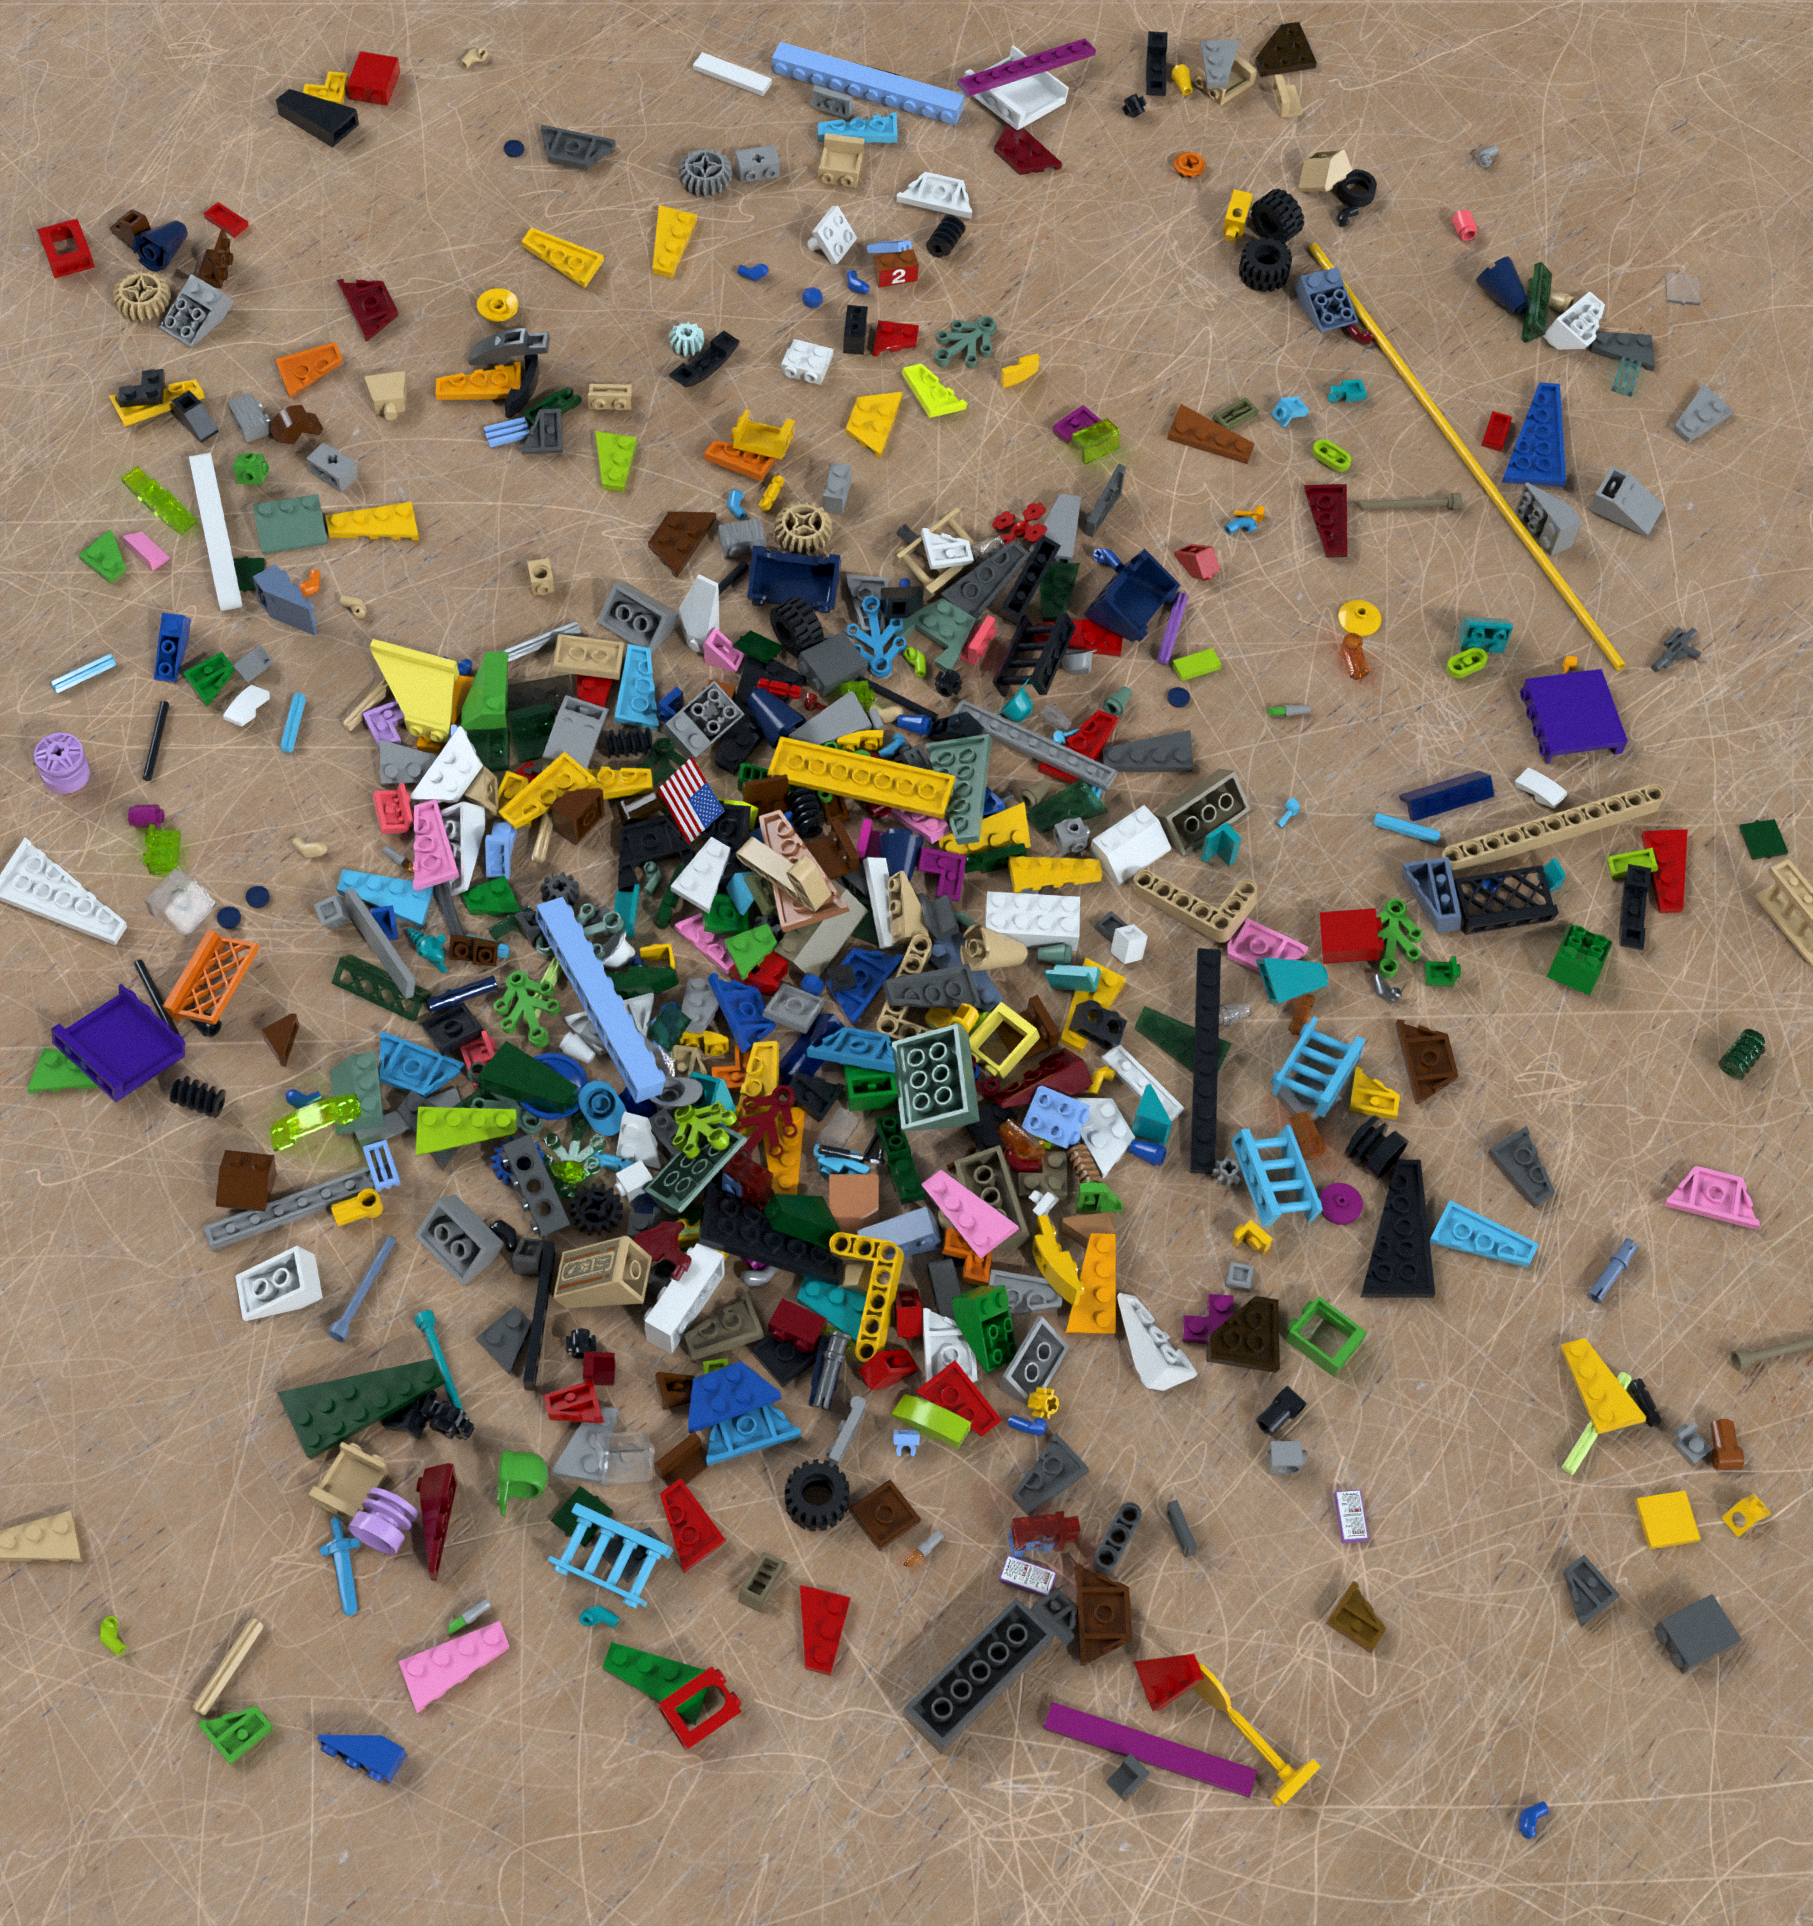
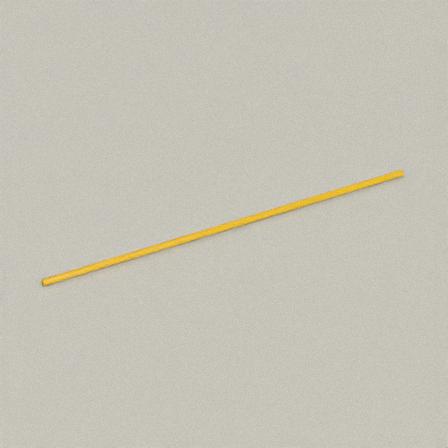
(1477, 471)

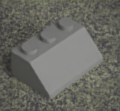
(637, 616)
(458, 1238)

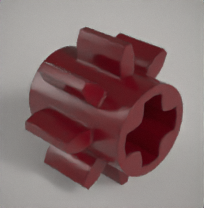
(877, 811)

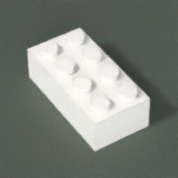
(1034, 918)
(684, 1299)

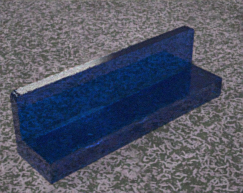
(1448, 795)
(796, 1058)

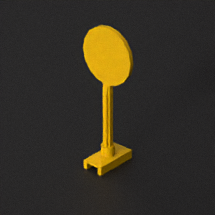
(1214, 1693)

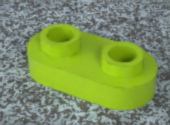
(1332, 455)
(1465, 664)

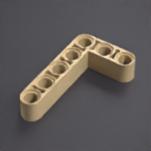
(798, 880)
(1196, 907)
(897, 1019)

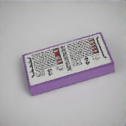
(1351, 1516)
(1027, 1576)

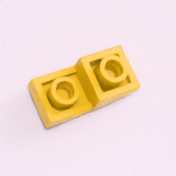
(1015, 374)
(855, 741)
(713, 1043)

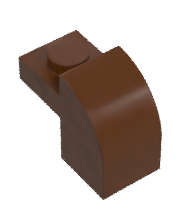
(130, 226)
(291, 422)

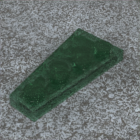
(1174, 1037)

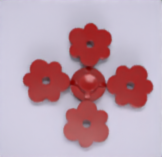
(1022, 528)

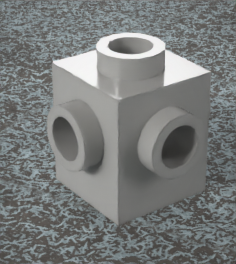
(1071, 835)

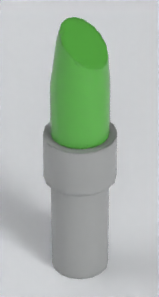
(1289, 710)
(468, 1616)

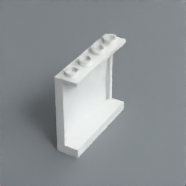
(1024, 99)

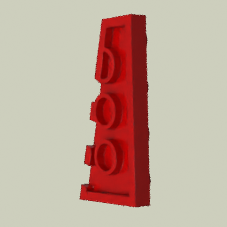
(1089, 636)
(1087, 741)

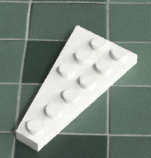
(50, 892)

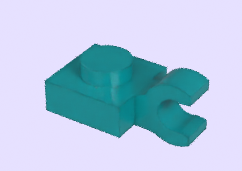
(1349, 390)

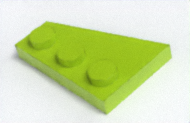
(615, 459)

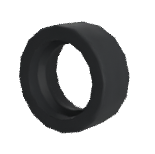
(1352, 198)

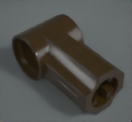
(640, 808)

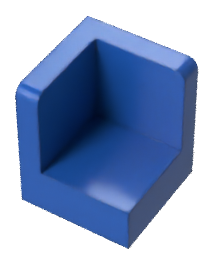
(386, 920)

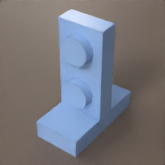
(499, 850)

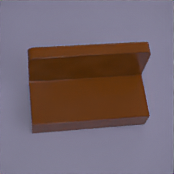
(683, 1461)

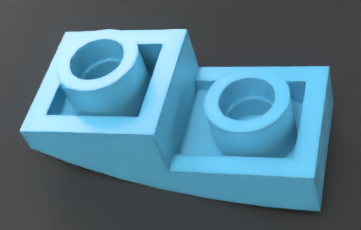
(836, 1165)

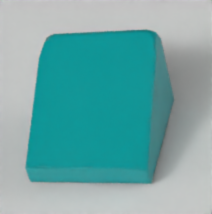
(1554, 875)

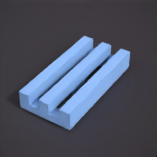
(889, 246)
(505, 430)
(387, 1183)

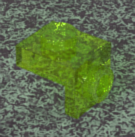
(861, 690)

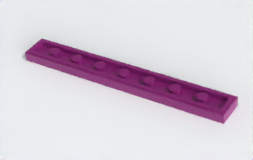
(1026, 67)
(1151, 1749)

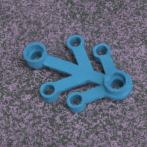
(877, 640)

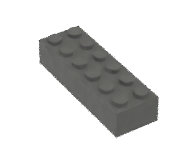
(978, 1675)

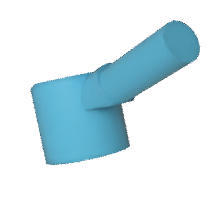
(1059, 736)
(1293, 808)

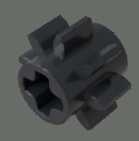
(1134, 105)
(948, 683)
(580, 1342)

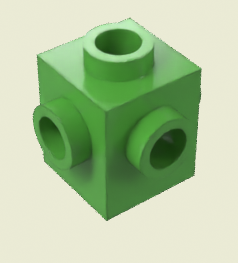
(250, 468)

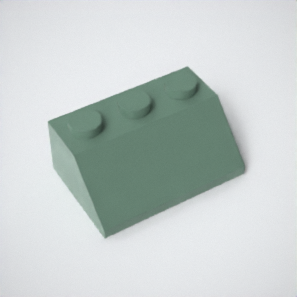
(290, 524)
(360, 1076)

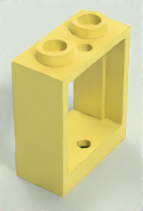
(1005, 1014)

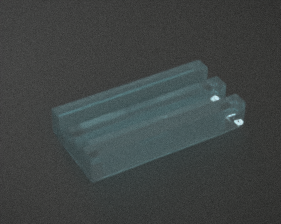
(1630, 365)

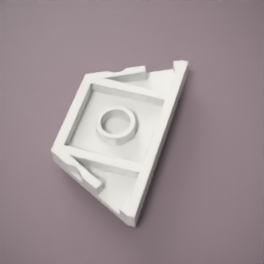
(938, 194)
(450, 772)
(638, 1007)
(1105, 1133)
(945, 1344)

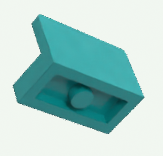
(1223, 842)
(628, 906)
(1073, 977)

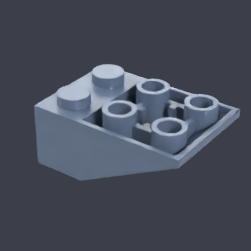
(1325, 299)
(284, 600)

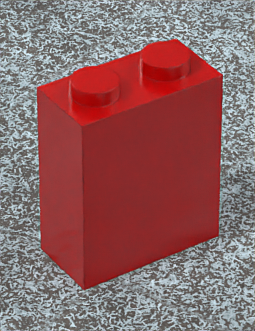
(373, 78)
(1350, 935)

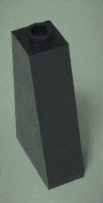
(317, 116)

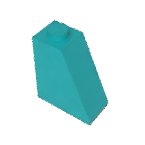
(1290, 978)

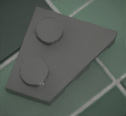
(1057, 1614)

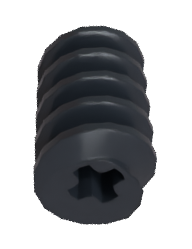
(945, 236)
(629, 742)
(806, 812)
(198, 1098)

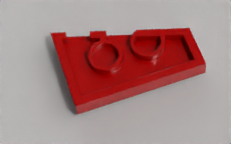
(690, 1525)
(822, 1626)

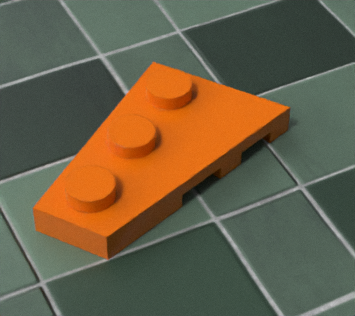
(308, 366)
(740, 461)

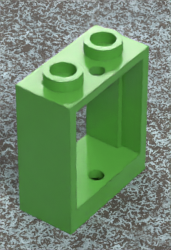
(1336, 1319)

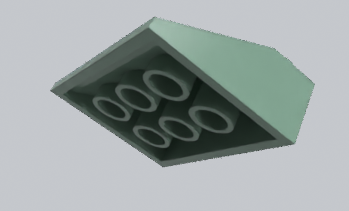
(935, 1080)
(686, 1177)

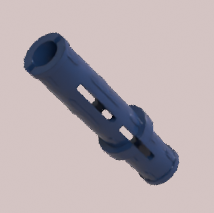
(461, 994)

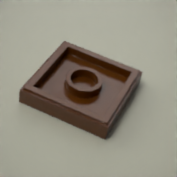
(884, 1515)

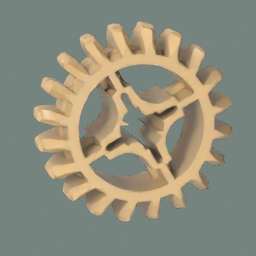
(141, 295)
(803, 534)

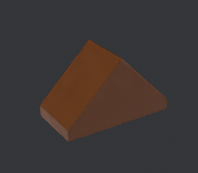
(281, 1037)
(673, 1389)

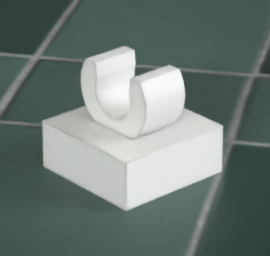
(1044, 1202)

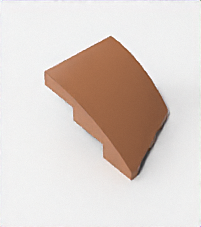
(854, 1201)

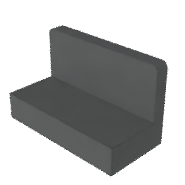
(939, 916)

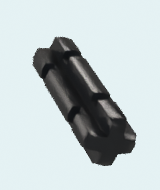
(1645, 1402)

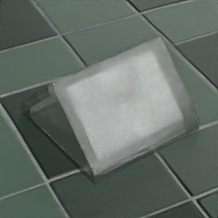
(624, 1457)

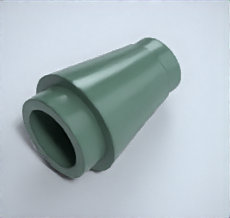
(1117, 701)
(1056, 954)

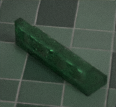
(1539, 296)
(380, 977)

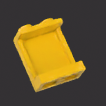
(762, 438)

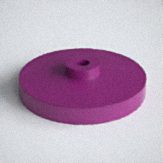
(1341, 1203)

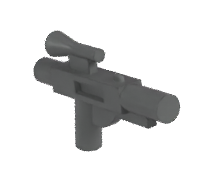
(1678, 650)

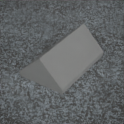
(1034, 1361)

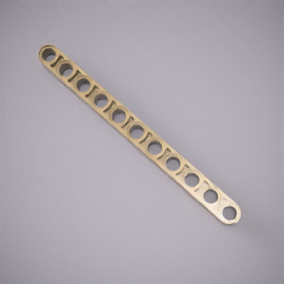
(1644, 801)

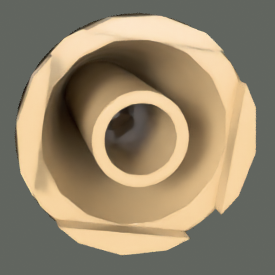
(990, 949)

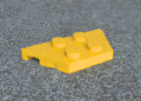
(873, 420)

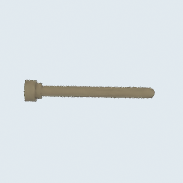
(1452, 501)
(1743, 1359)

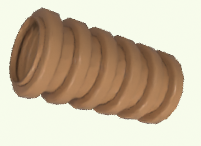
(1083, 1164)

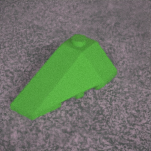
(488, 695)

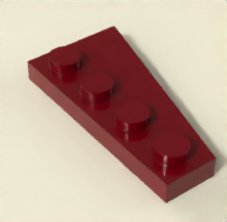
(1329, 514)

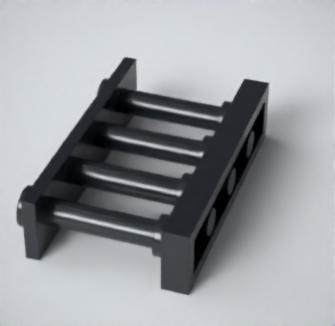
(1045, 665)

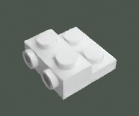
(806, 361)

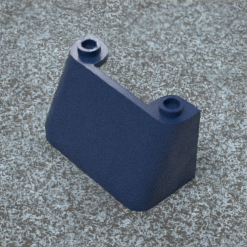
(783, 575)
(1133, 597)

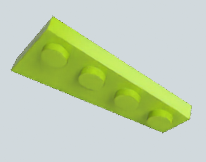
(455, 1127)

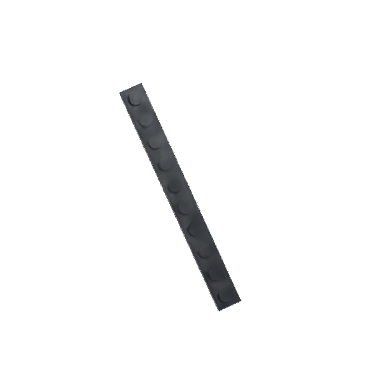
(1205, 1061)

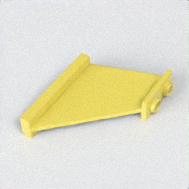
(421, 687)

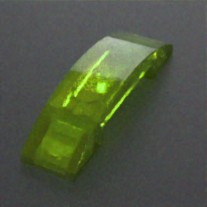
(313, 1117)

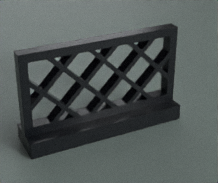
(1512, 917)

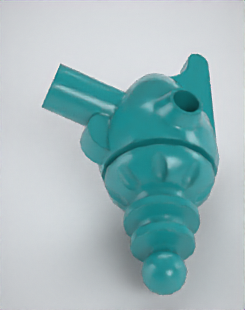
(429, 947)

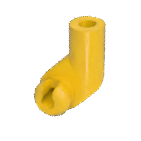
(1099, 1076)

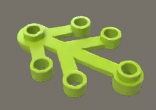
(689, 1116)

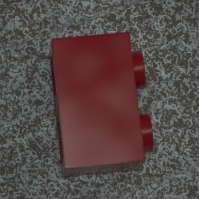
(797, 1326)

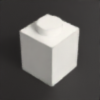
(632, 1181)

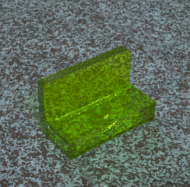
(1097, 440)

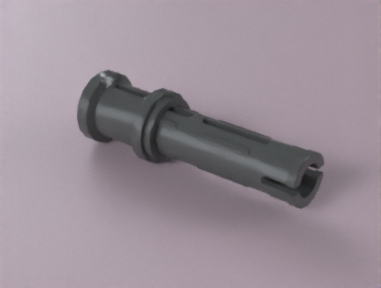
(834, 1357)

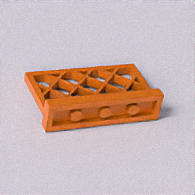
(198, 973)

